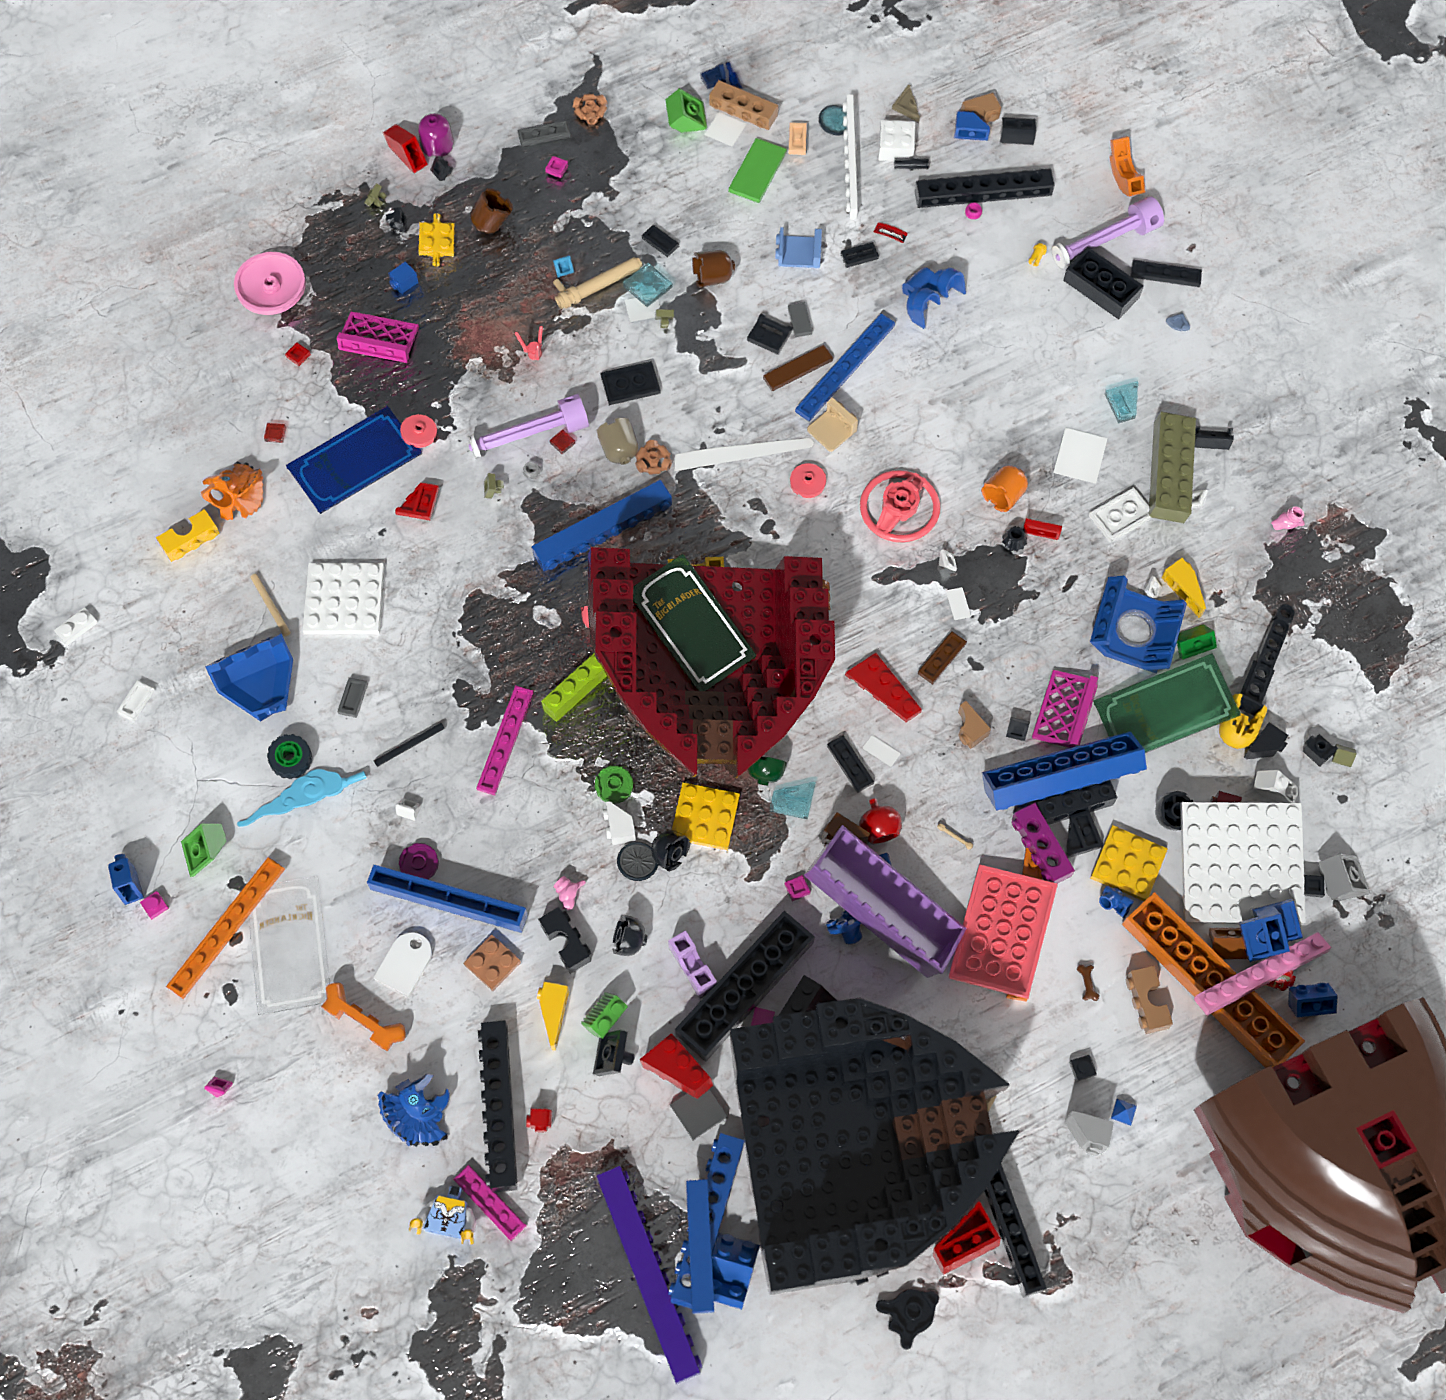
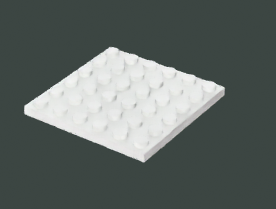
(1240, 859)

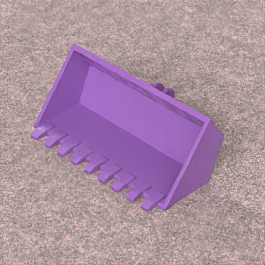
(886, 903)

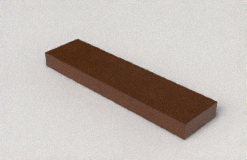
(797, 368)

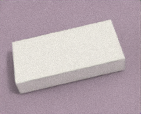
(135, 701)

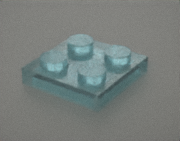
(647, 284)

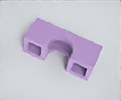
(691, 964)

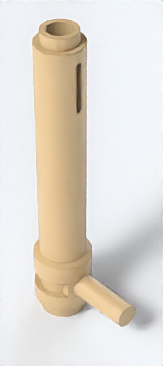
(574, 294)

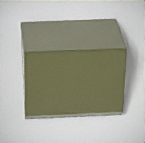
(1344, 755)

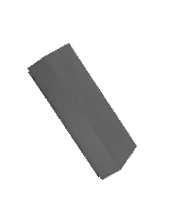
(799, 319)
(352, 697)

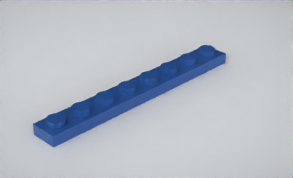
(845, 367)

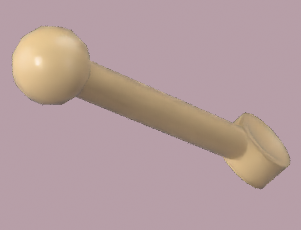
(969, 845)

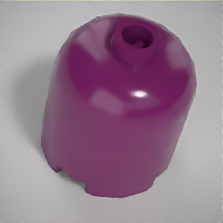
(435, 135)

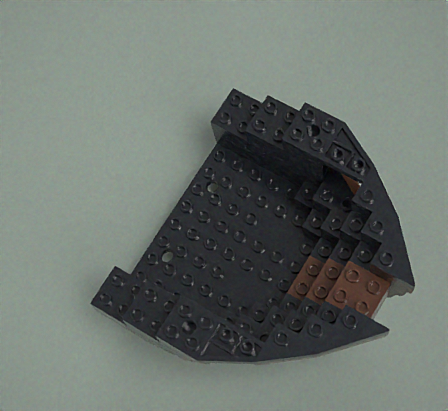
(865, 1139)

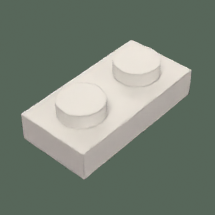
(75, 626)

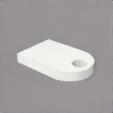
(404, 965)

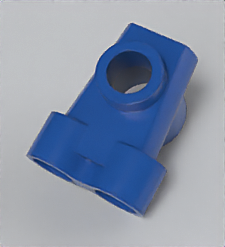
(1114, 899)

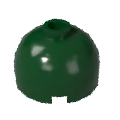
(767, 770)

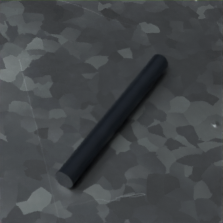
(409, 744)

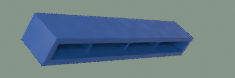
(602, 525)
(447, 898)

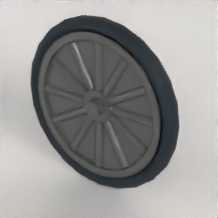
(636, 861)

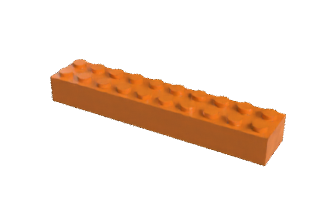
(1200, 968)

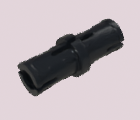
(911, 163)

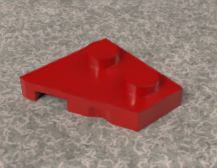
(420, 502)

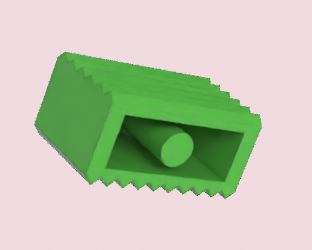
(604, 1015)

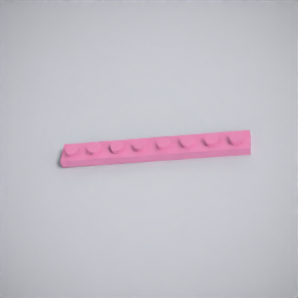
(1261, 974)

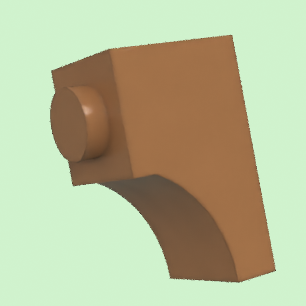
(984, 107)
(974, 728)

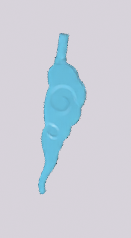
(304, 792)

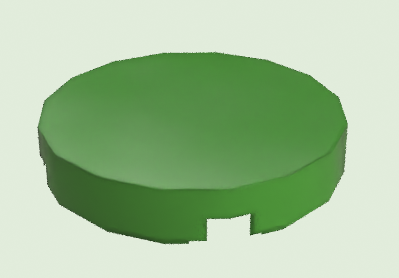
(614, 784)

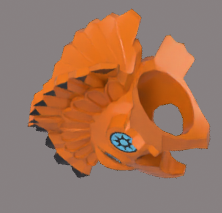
(240, 489)

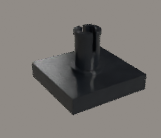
(612, 1054)

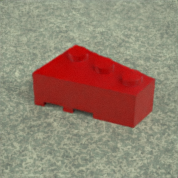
(677, 1066)

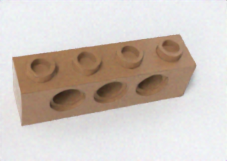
(743, 105)

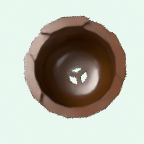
(490, 211)
(712, 267)

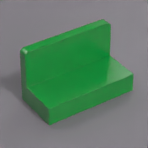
(1195, 641)

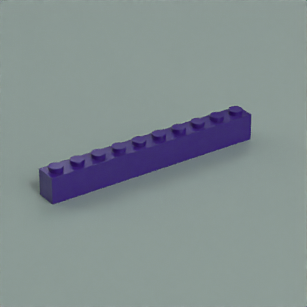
(648, 1275)

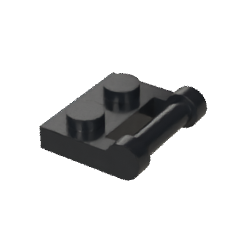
(768, 339)

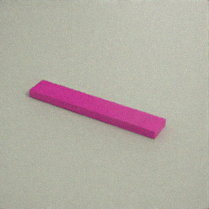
(505, 740)

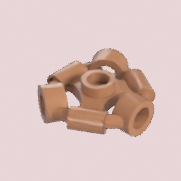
(592, 110)
(653, 458)

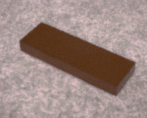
(942, 657)

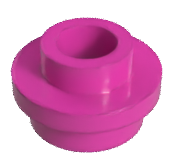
(971, 208)

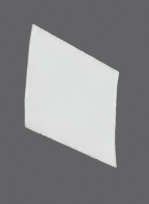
(638, 311)

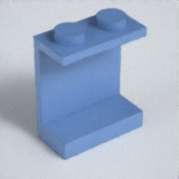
(799, 251)

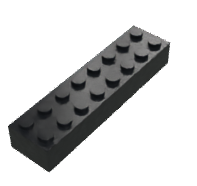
(744, 985)

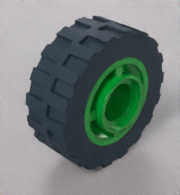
(289, 745)

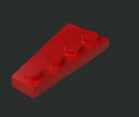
(879, 681)

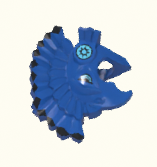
(413, 1116)

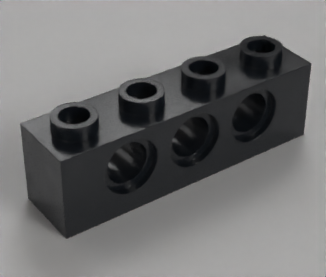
(1088, 798)

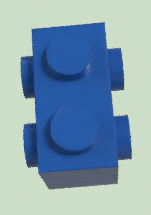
(1312, 1000)

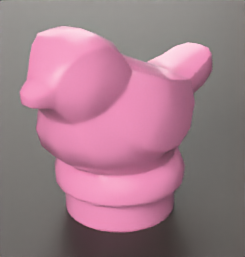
(1289, 519)
(567, 891)

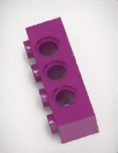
(1032, 817)

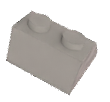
(1343, 877)
(1090, 1132)

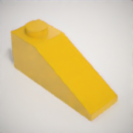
(1184, 583)
(553, 1004)

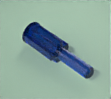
(733, 77)

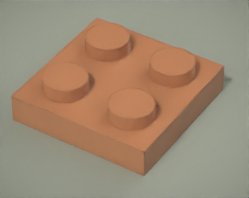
(492, 962)

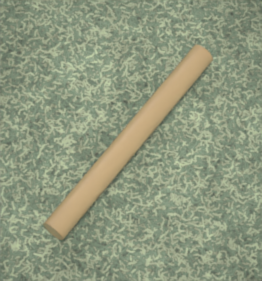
(270, 605)

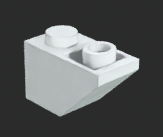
(1275, 786)
(620, 823)

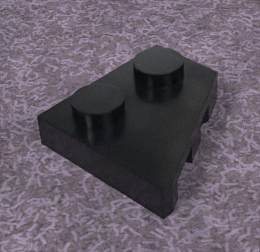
(1082, 835)

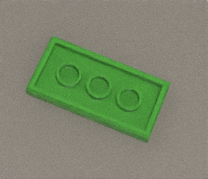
(757, 170)

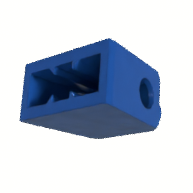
(122, 874)

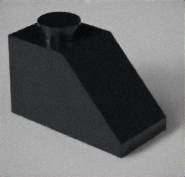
(1268, 743)

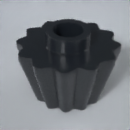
(1014, 539)

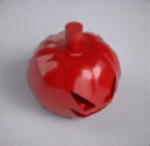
(881, 822)

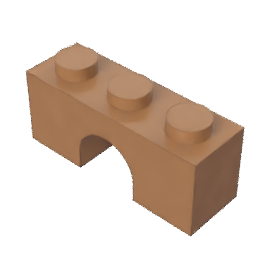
(1151, 1017)

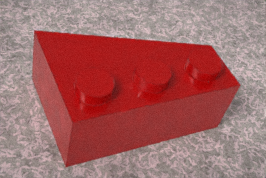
(967, 1241)

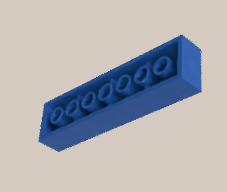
(1064, 771)

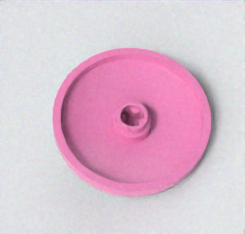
(269, 283)

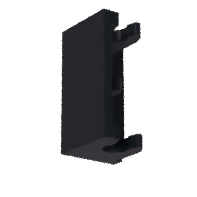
(1018, 131)
(1213, 439)

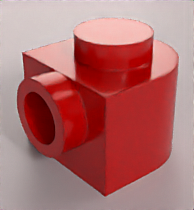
(539, 1120)

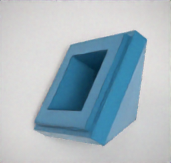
(563, 266)

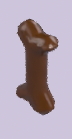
(1090, 993)

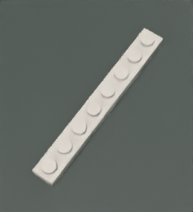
(850, 161)

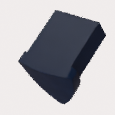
(712, 76)

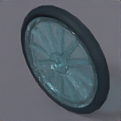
(832, 120)

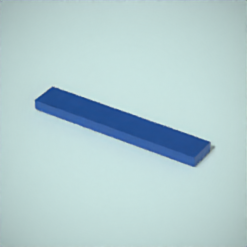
(699, 1246)

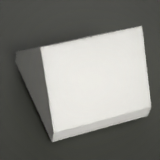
(408, 809)

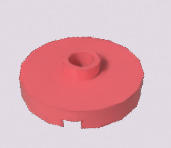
(416, 437)
(804, 487)

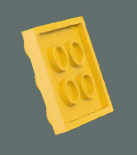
(706, 815)
(1129, 863)

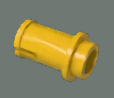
(1039, 251)

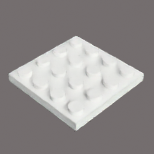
(343, 598)

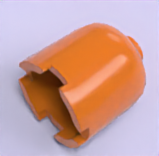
(1005, 487)

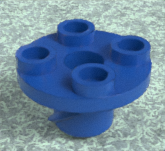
(847, 926)

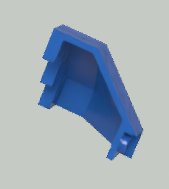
(255, 677)

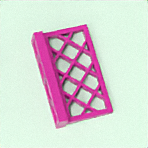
(374, 346)
(1082, 713)

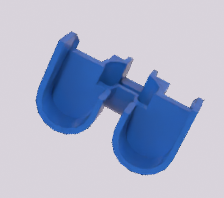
(922, 286)

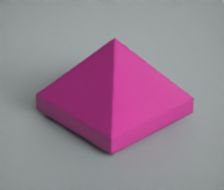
(218, 1086)

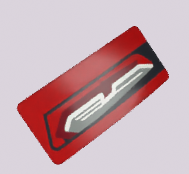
(890, 231)

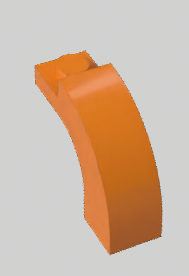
(1126, 176)

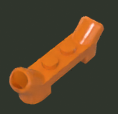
(337, 1006)

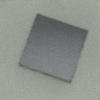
(698, 1114)

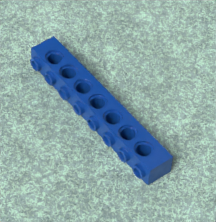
(733, 1149)

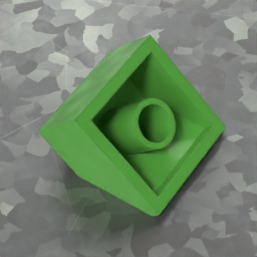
(685, 112)

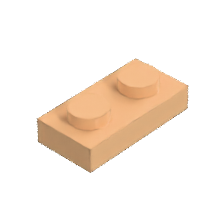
(797, 138)

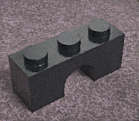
(557, 924)

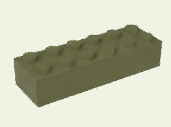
(1172, 467)

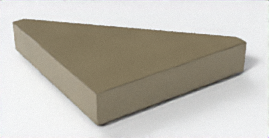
(906, 105)

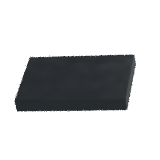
(630, 383)

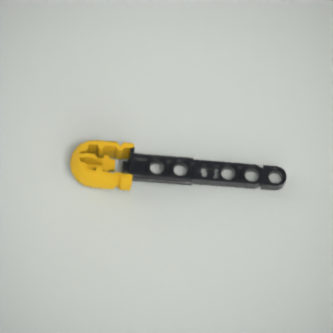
(1249, 701)

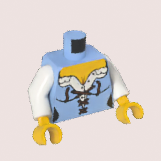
(447, 1217)

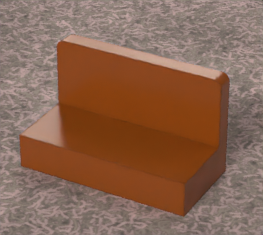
(1228, 943)

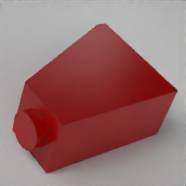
(405, 147)

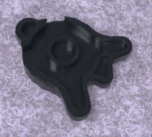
(910, 1312)

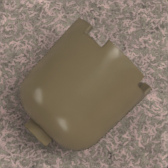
(618, 441)

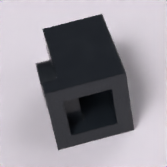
(1319, 749)

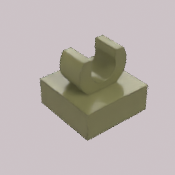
(374, 196)
(664, 316)
(492, 485)

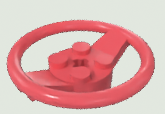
(897, 510)

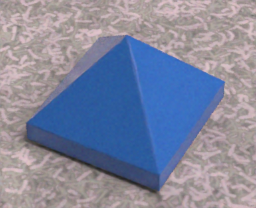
(1123, 1112)

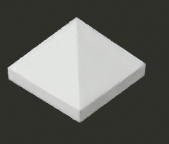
(1199, 498)
(947, 560)
(1152, 588)

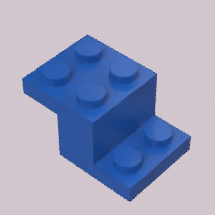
(1270, 930)
(732, 1269)

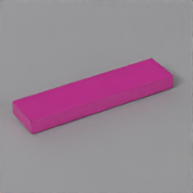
(489, 1202)

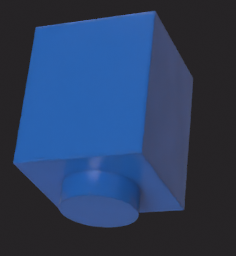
(403, 278)

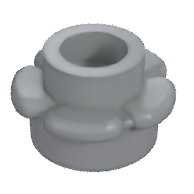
(531, 466)

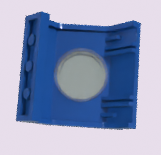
(1137, 627)

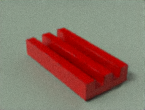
(1042, 529)

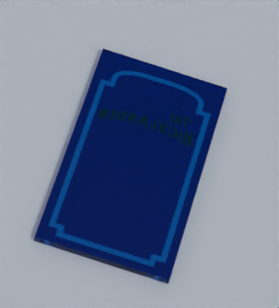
(352, 460)

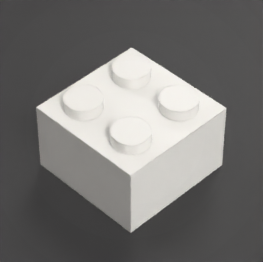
(896, 139)

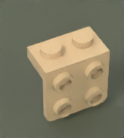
(833, 426)

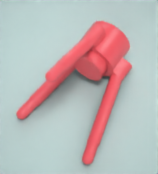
(534, 348)

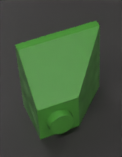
(202, 846)

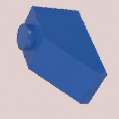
(970, 127)

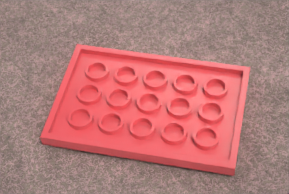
(1003, 931)

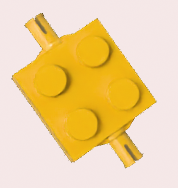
(436, 239)

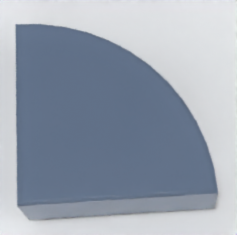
(1178, 322)

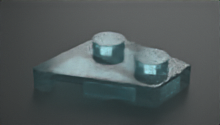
(1123, 401)
(793, 800)

